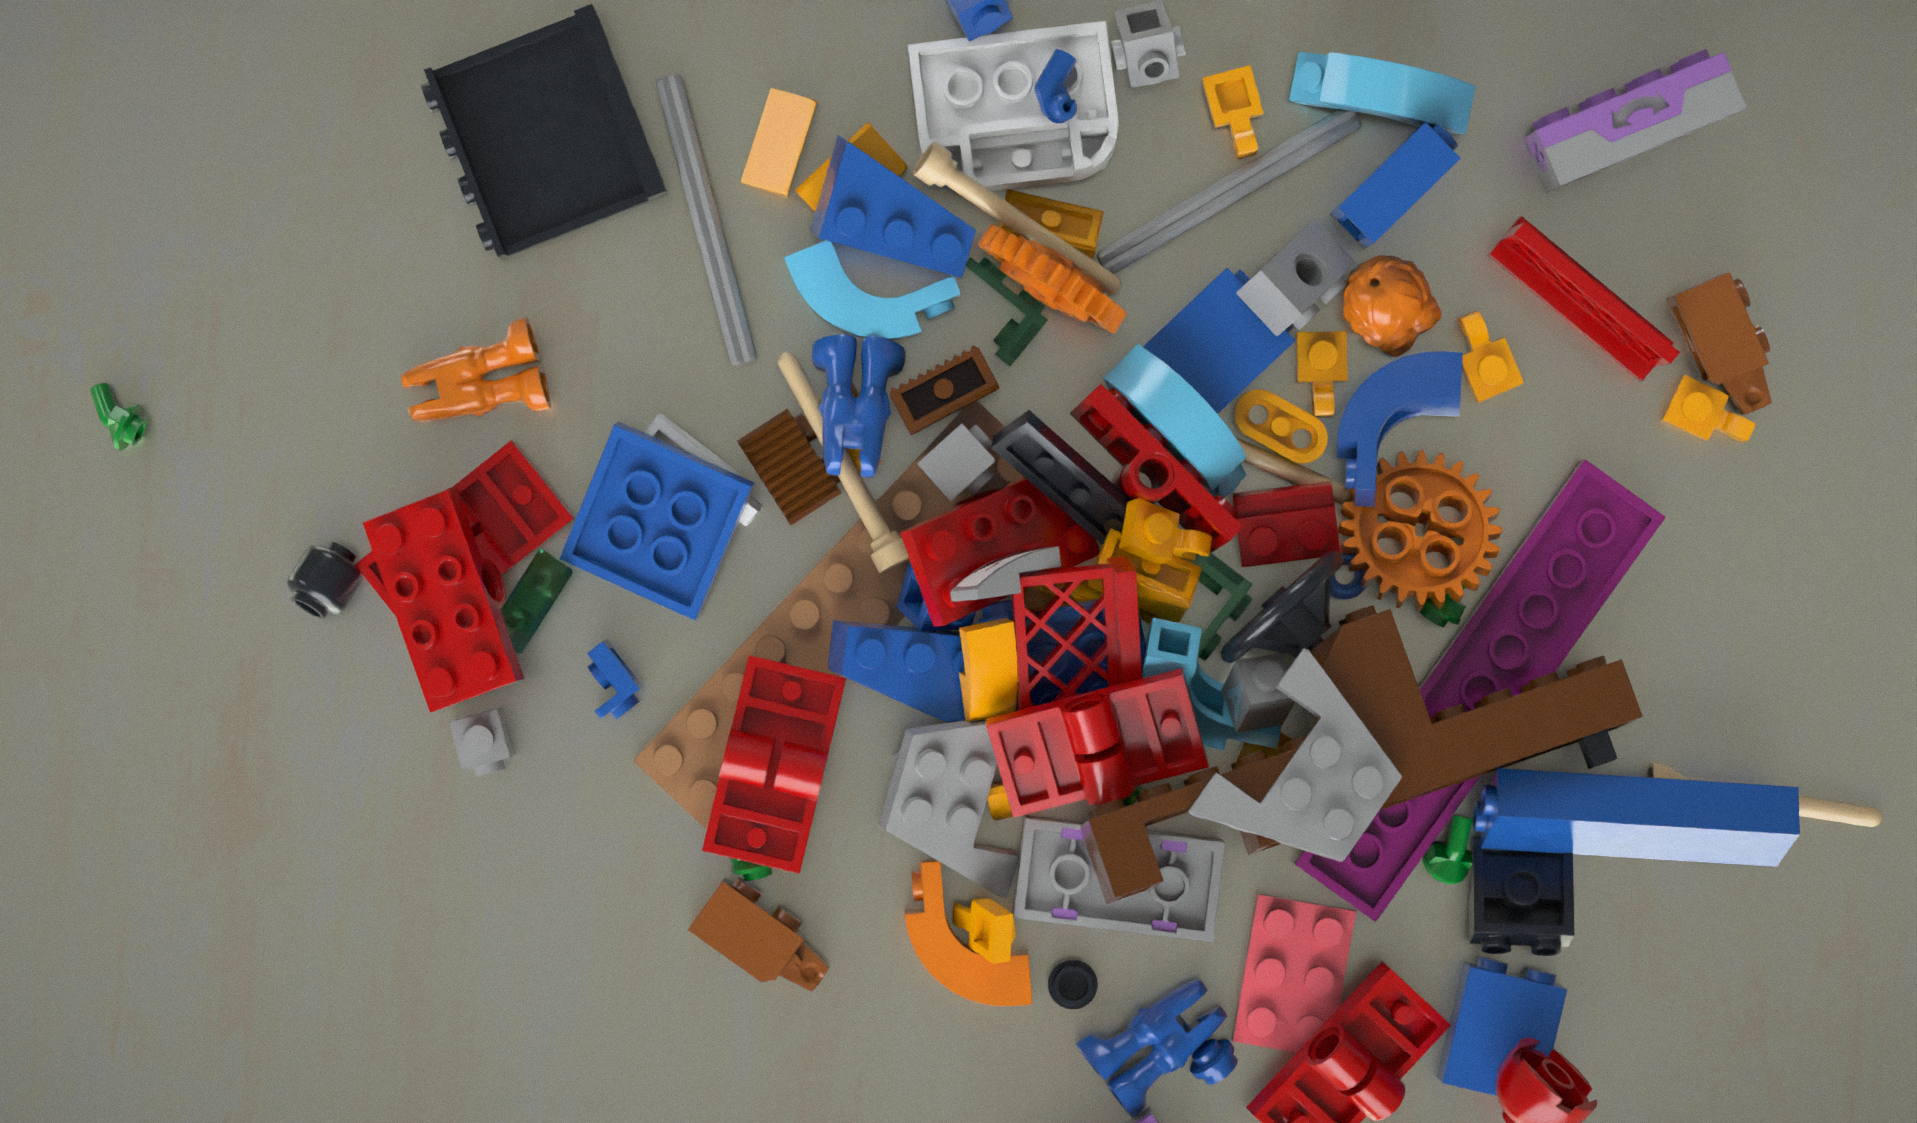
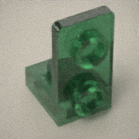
(1014, 335)
(1215, 577)
(534, 597)

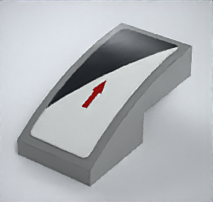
(1002, 575)

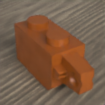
(1724, 340)
(757, 938)

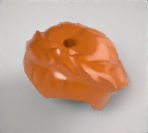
(1394, 309)

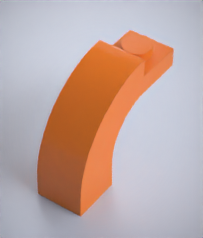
(951, 959)

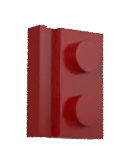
(1286, 523)

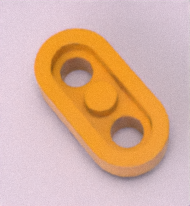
(1278, 428)

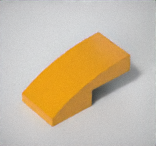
(990, 671)

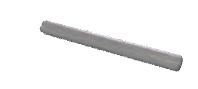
(1228, 190)
(706, 219)

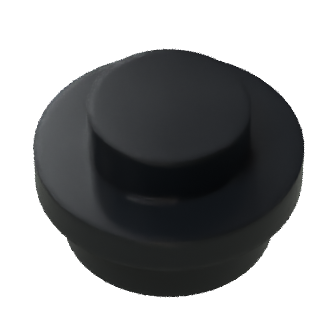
(1072, 984)

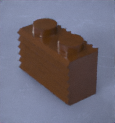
(944, 390)
(790, 465)

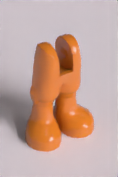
(462, 382)

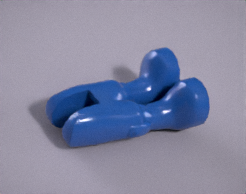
(858, 420)
(1155, 1026)

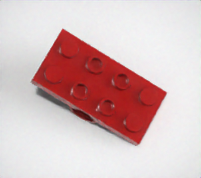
(1143, 450)
(507, 511)
(983, 530)
(444, 599)
(1097, 743)
(774, 764)
(1355, 1057)

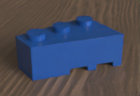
(885, 215)
(902, 664)

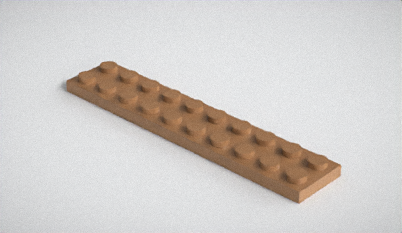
(842, 586)

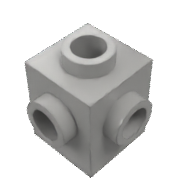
(1147, 44)

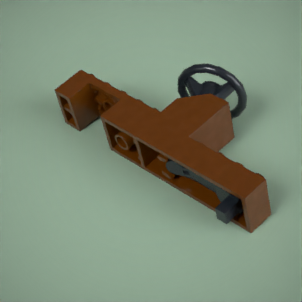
(1377, 681)

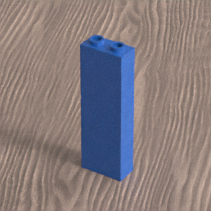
(1637, 817)

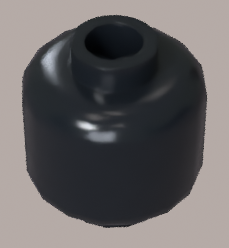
(324, 580)

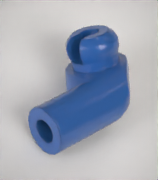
(1051, 88)

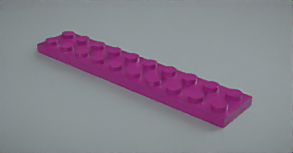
(1510, 638)

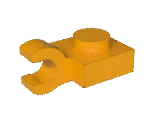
(1233, 102)
(1321, 361)
(1488, 364)
(1700, 410)
(1154, 534)
(989, 928)

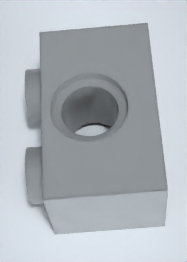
(1296, 278)

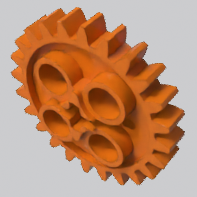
(1052, 279)
(1408, 571)

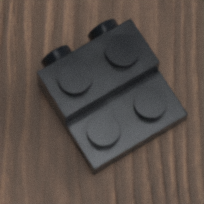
(1521, 900)

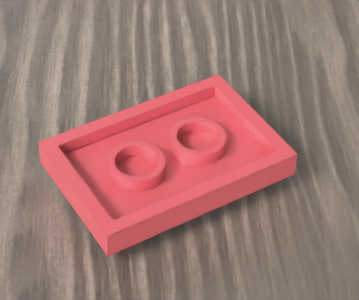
(1291, 971)

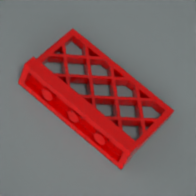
(1582, 300)
(1120, 626)

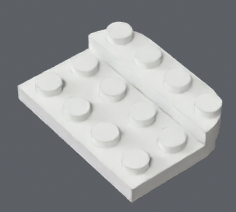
(985, 109)

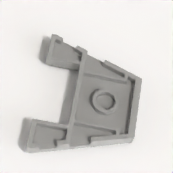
(1327, 786)
(941, 797)

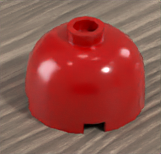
(1541, 1087)

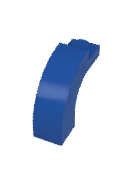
(1398, 391)

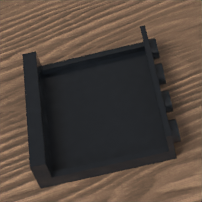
(544, 134)

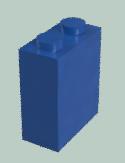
(1396, 184)
(1219, 341)
(1491, 1018)

